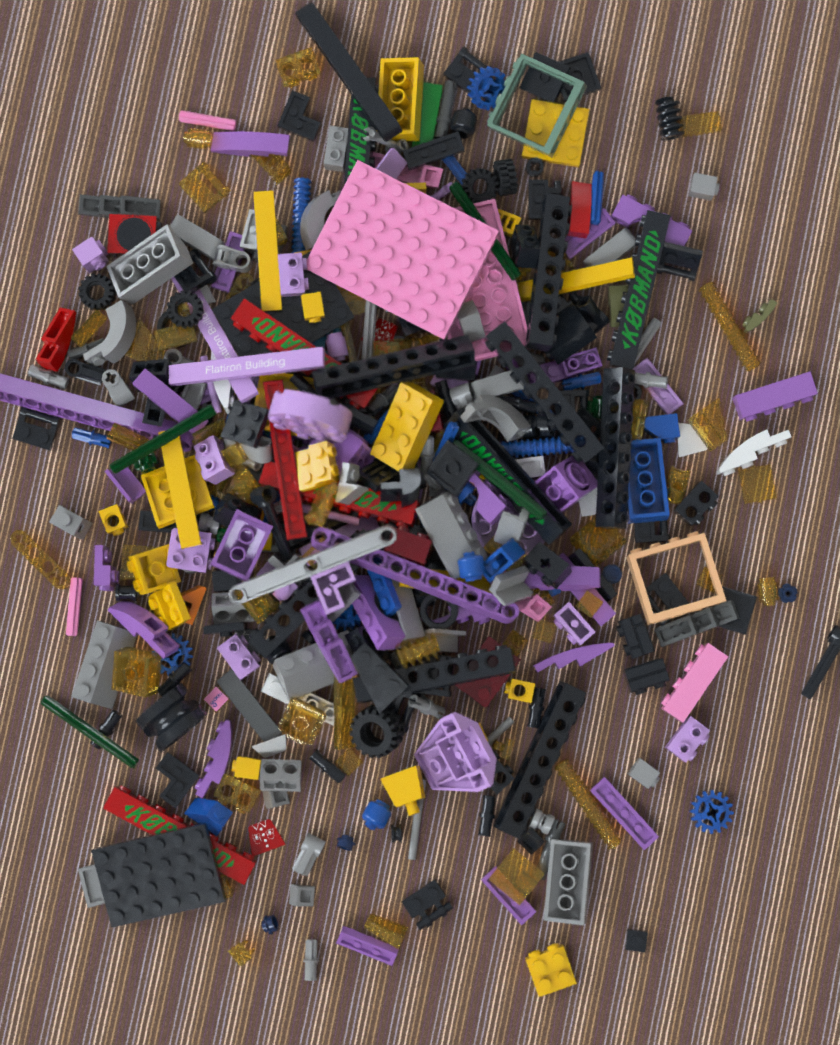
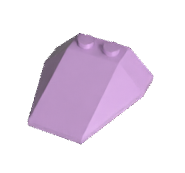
(457, 756)

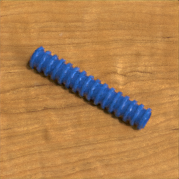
(301, 201)
(539, 446)

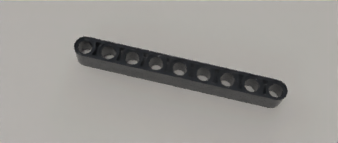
(348, 72)

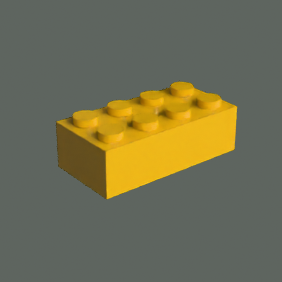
(402, 93)
(406, 426)

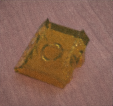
(322, 505)
(597, 542)
(301, 721)

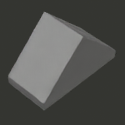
(470, 321)

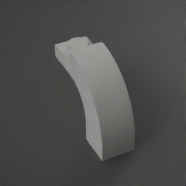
(313, 217)
(119, 337)
(499, 413)

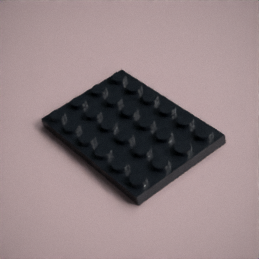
(292, 315)
(158, 875)

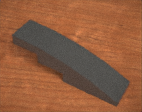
(127, 205)
(697, 623)
(249, 706)

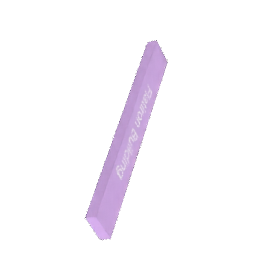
(220, 346)
(247, 366)

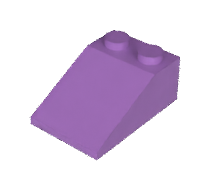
(241, 545)

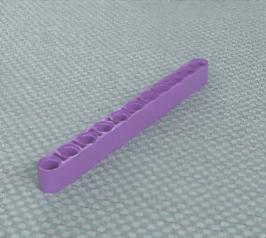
(80, 408)
(423, 582)

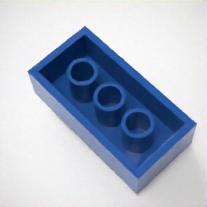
(647, 483)

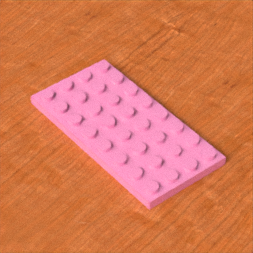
(493, 293)

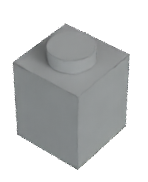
(703, 186)
(644, 773)

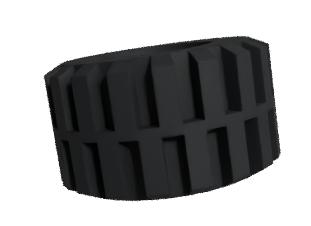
(367, 741)

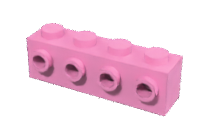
(694, 682)

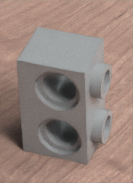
(336, 149)
(226, 612)
(280, 775)

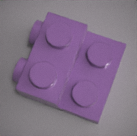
(104, 574)

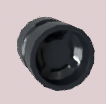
(538, 427)

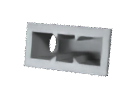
(70, 522)

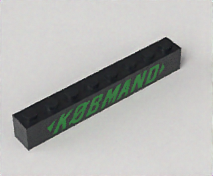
(356, 146)
(639, 291)
(487, 447)

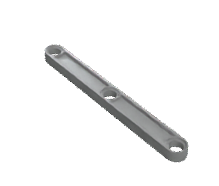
(298, 569)

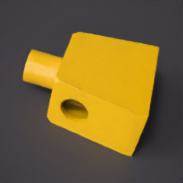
(405, 788)

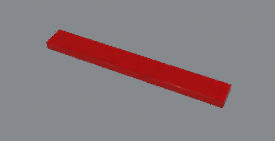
(286, 470)

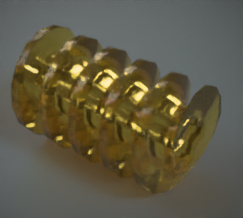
(243, 484)
(418, 651)

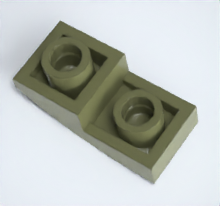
(614, 301)
(755, 320)

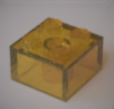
(136, 671)

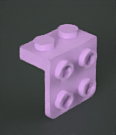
(191, 558)

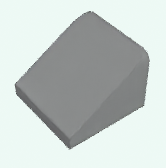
(275, 798)
(301, 895)

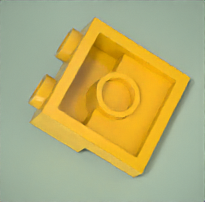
(317, 466)
(151, 570)
(169, 606)
(550, 969)

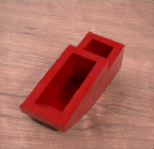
(581, 209)
(57, 340)

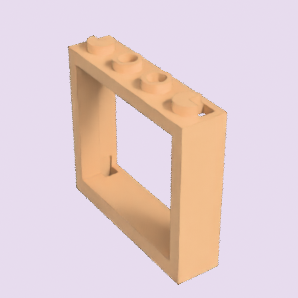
(681, 610)

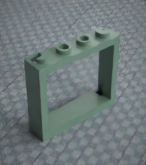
(565, 117)

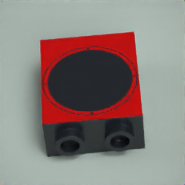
(129, 231)

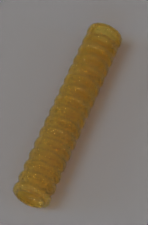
(729, 326)
(588, 804)

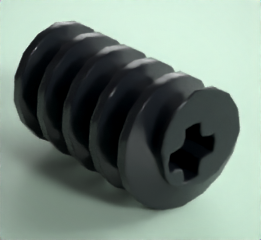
(668, 118)

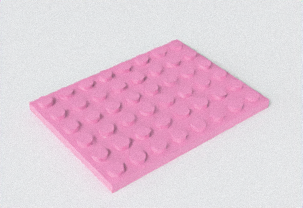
(401, 249)

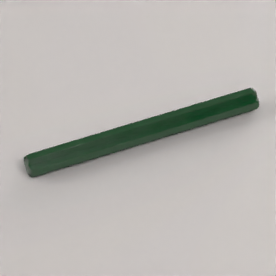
(497, 249)
(162, 439)
(505, 485)
(89, 731)

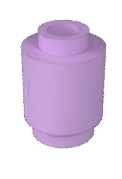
(336, 346)

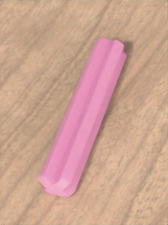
(207, 120)
(74, 606)

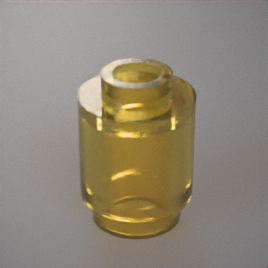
(198, 138)
(768, 591)

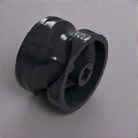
(171, 717)

